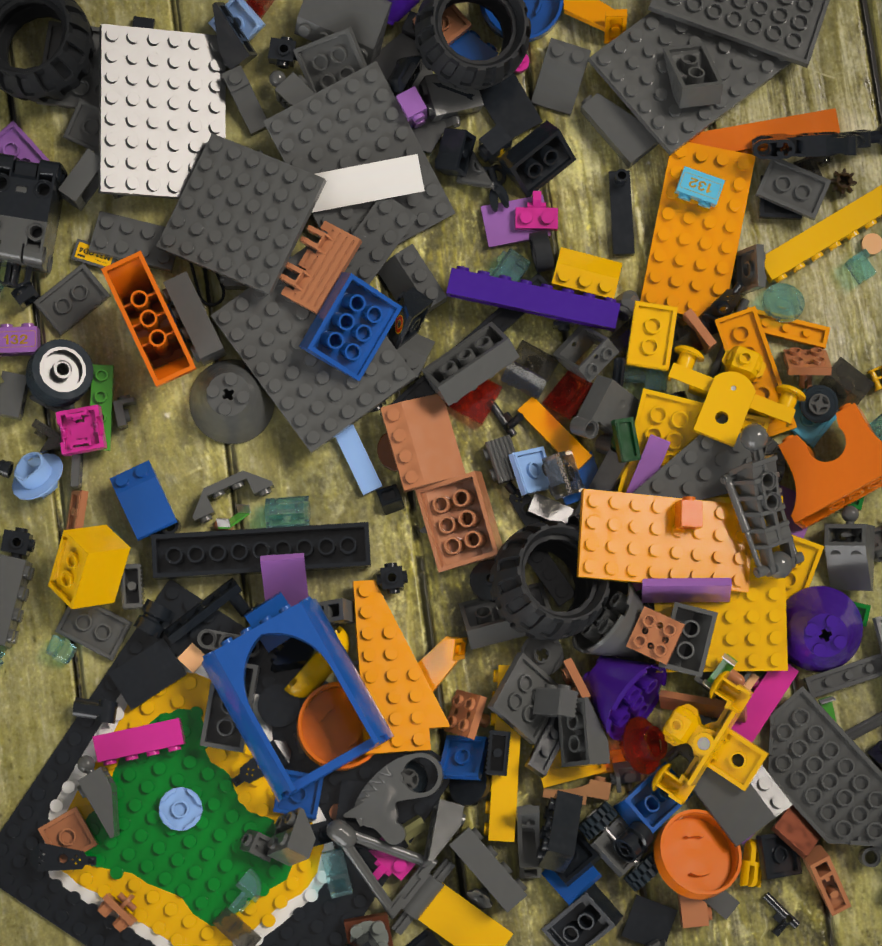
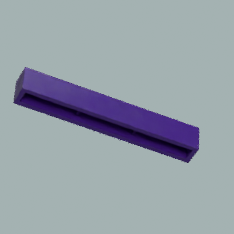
(533, 299)

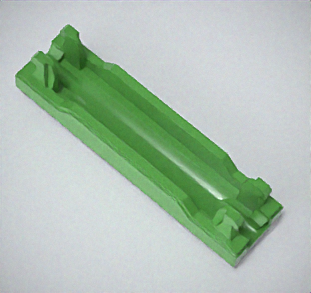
(103, 394)

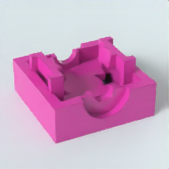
(76, 433)

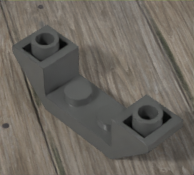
(204, 509)

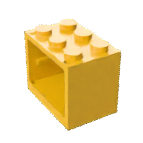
(89, 566)

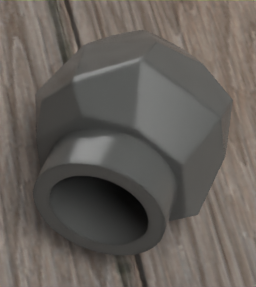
(626, 302)

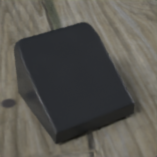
(390, 499)

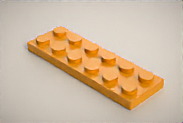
(747, 331)

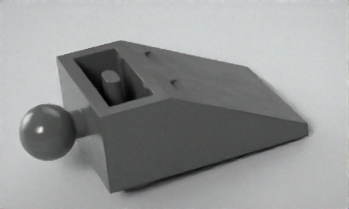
(289, 89)
(850, 560)
(101, 792)

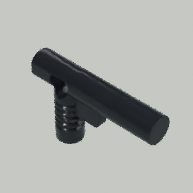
(506, 419)
(780, 915)

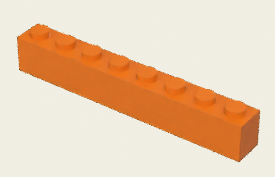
(740, 137)

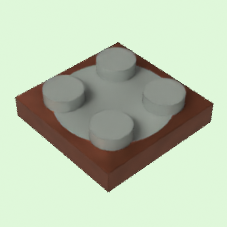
(376, 924)

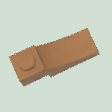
(595, 788)

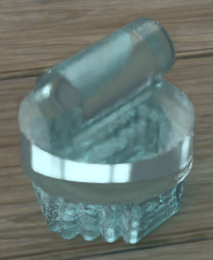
(61, 649)

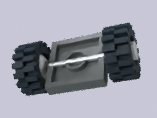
(598, 821)

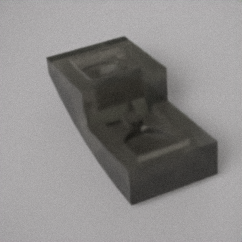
(236, 929)

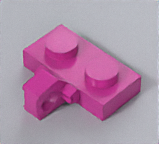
(536, 215)
(390, 864)

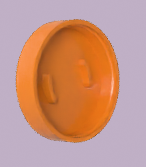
(330, 726)
(696, 855)

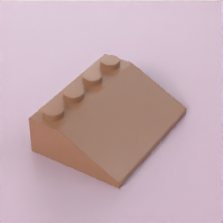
(422, 441)
(459, 521)

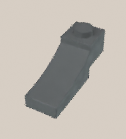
(245, 99)

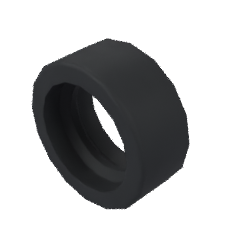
(541, 251)

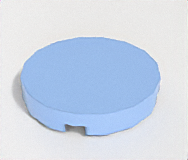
(180, 808)

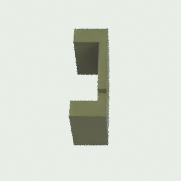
(413, 828)

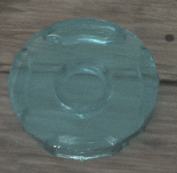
(783, 302)

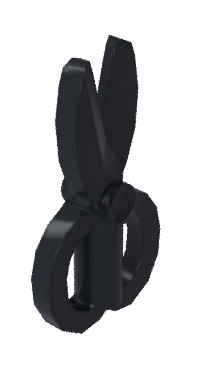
(498, 190)

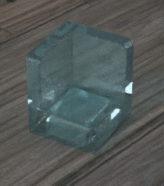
(860, 266)

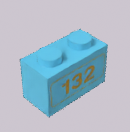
(699, 187)

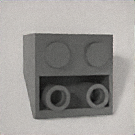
(292, 838)

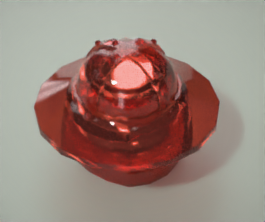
(642, 745)

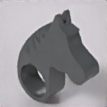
(378, 800)

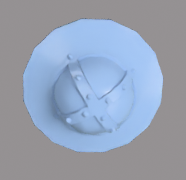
(37, 476)

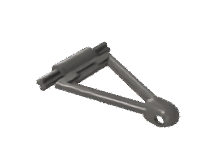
(417, 891)

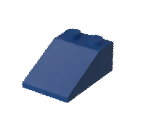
(143, 500)
(646, 805)

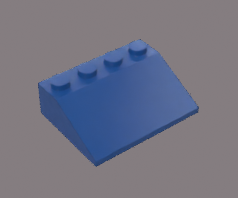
(350, 326)

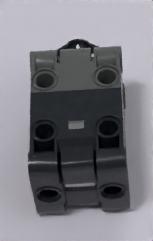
(28, 216)

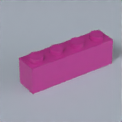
(767, 694)
(139, 740)

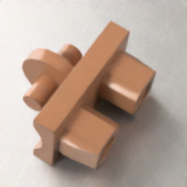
(125, 917)

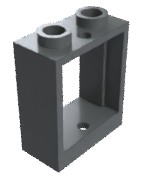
(82, 180)
(584, 338)

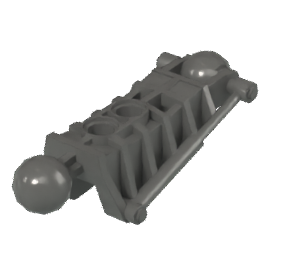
(757, 496)

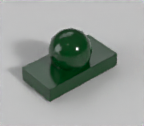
(625, 440)

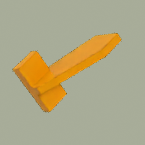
(598, 15)
(442, 659)

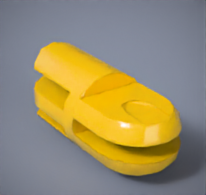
(750, 868)

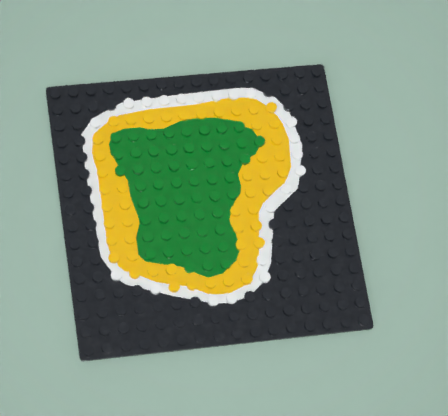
(189, 874)

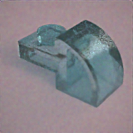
(650, 378)
(337, 873)
(251, 888)

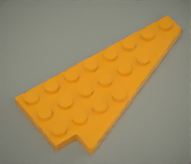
(393, 675)

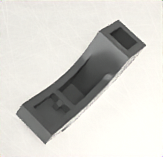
(528, 841)

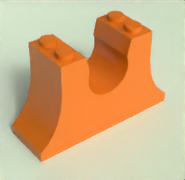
(149, 319)
(832, 485)

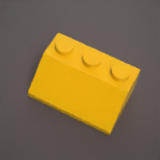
(586, 274)

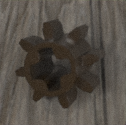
(844, 187)

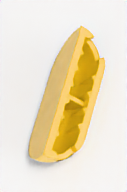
(315, 670)

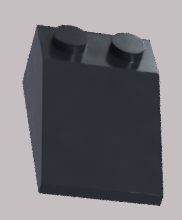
(584, 920)

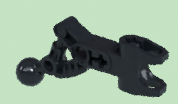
(815, 143)

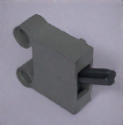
(605, 403)

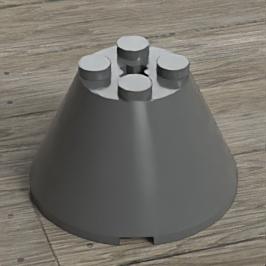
(226, 419)
(614, 625)

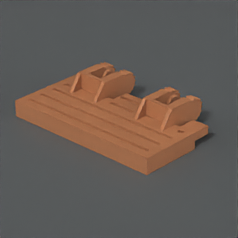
(322, 268)

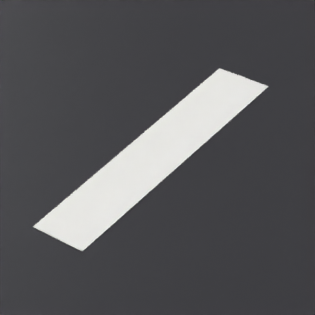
(370, 182)

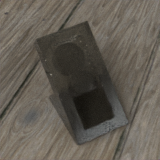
(811, 163)
(54, 438)

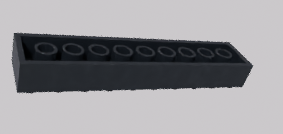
(240, 550)

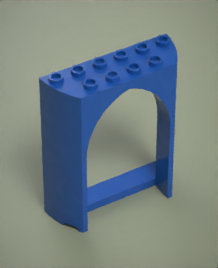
(227, 673)

